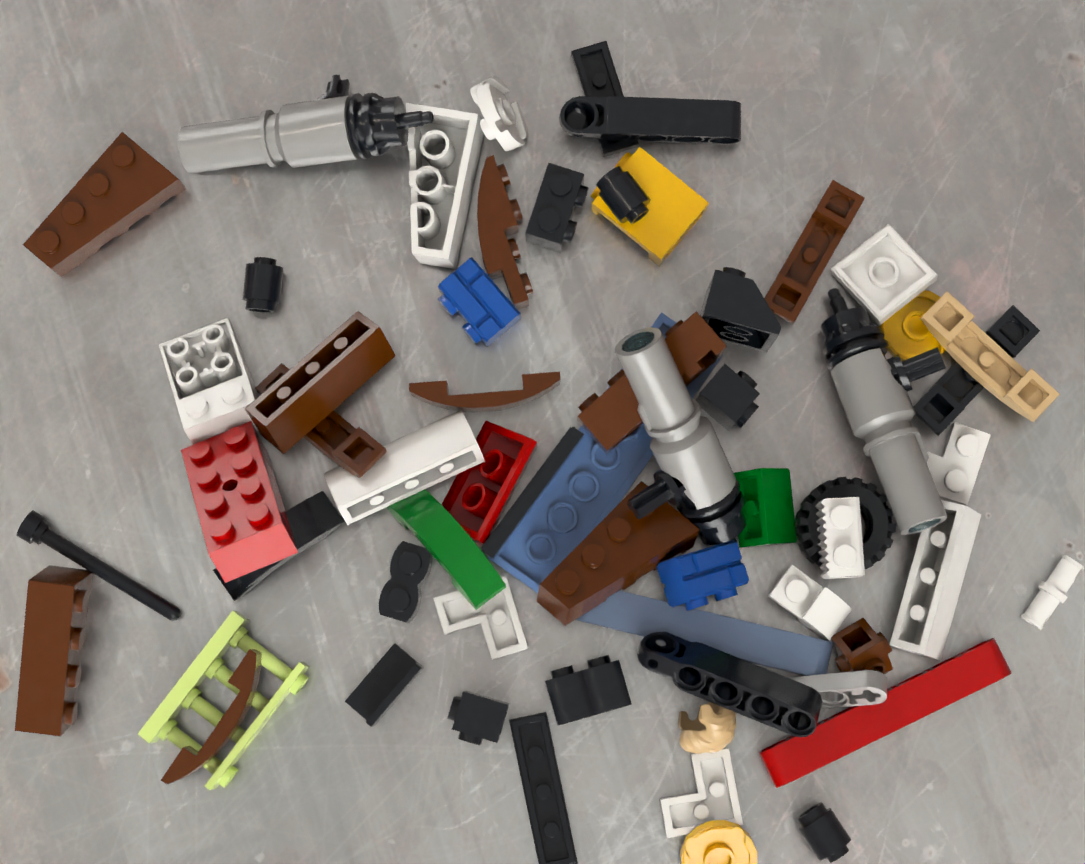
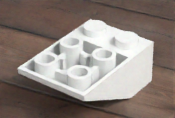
(209, 380)

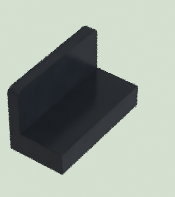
(384, 684)

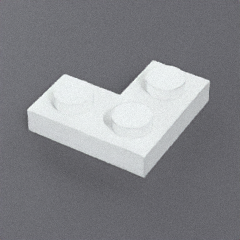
(959, 464)
(497, 618)
(714, 798)

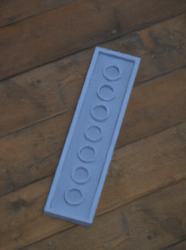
(579, 497)

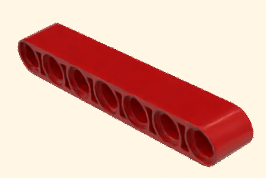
(904, 705)

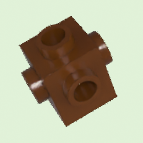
(861, 649)

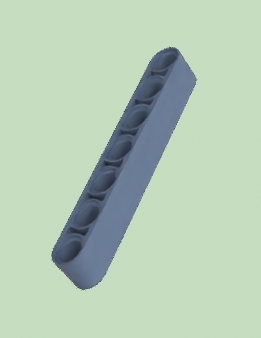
(733, 636)

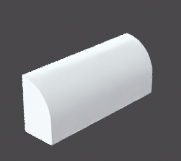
(407, 467)

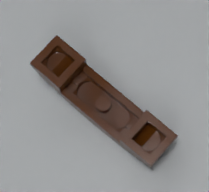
(813, 251)
(437, 394)
(337, 438)
(246, 680)

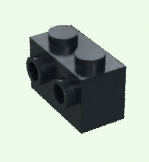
(554, 208)
(729, 397)
(477, 717)

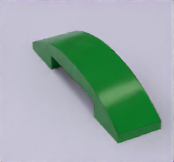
(450, 546)

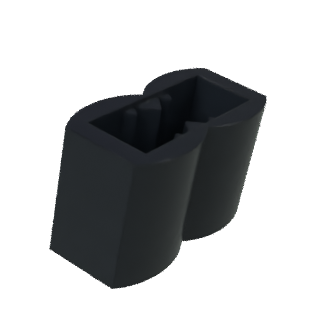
(402, 593)
(587, 691)

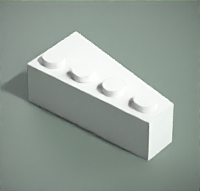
(441, 182)

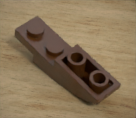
(496, 220)

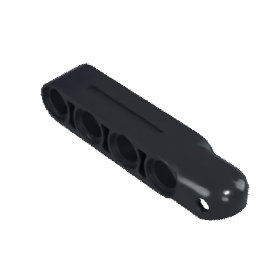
(653, 119)
(733, 683)

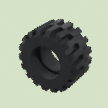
(872, 508)

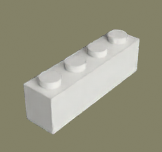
(935, 583)

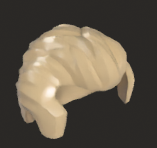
(710, 730)

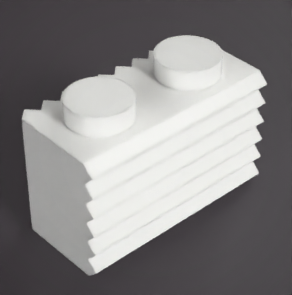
(840, 538)

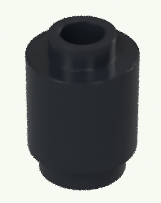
(623, 195)
(262, 285)
(824, 832)

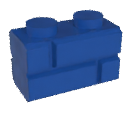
(478, 302)
(703, 574)

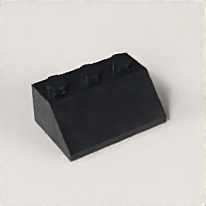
(739, 311)

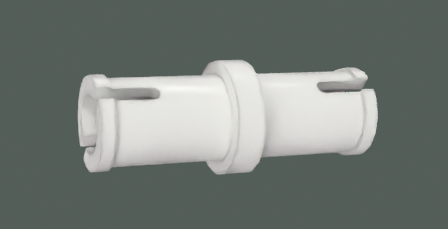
(1052, 592)

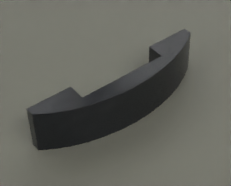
(957, 387)

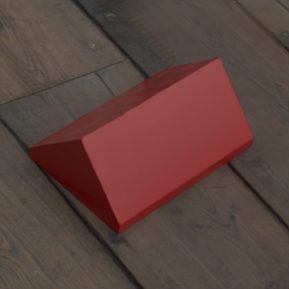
(484, 491)

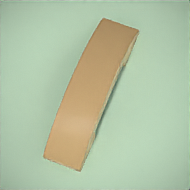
(986, 360)

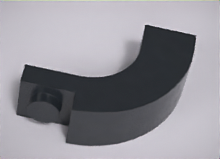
(309, 522)

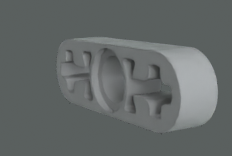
(848, 688)

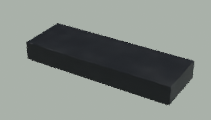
(599, 79)

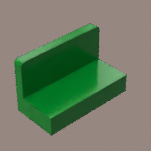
(767, 507)

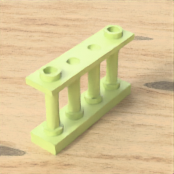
(211, 665)

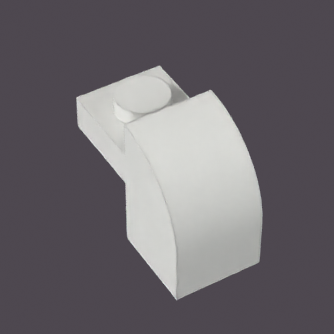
(811, 603)

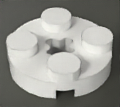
(500, 118)

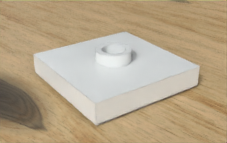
(884, 274)

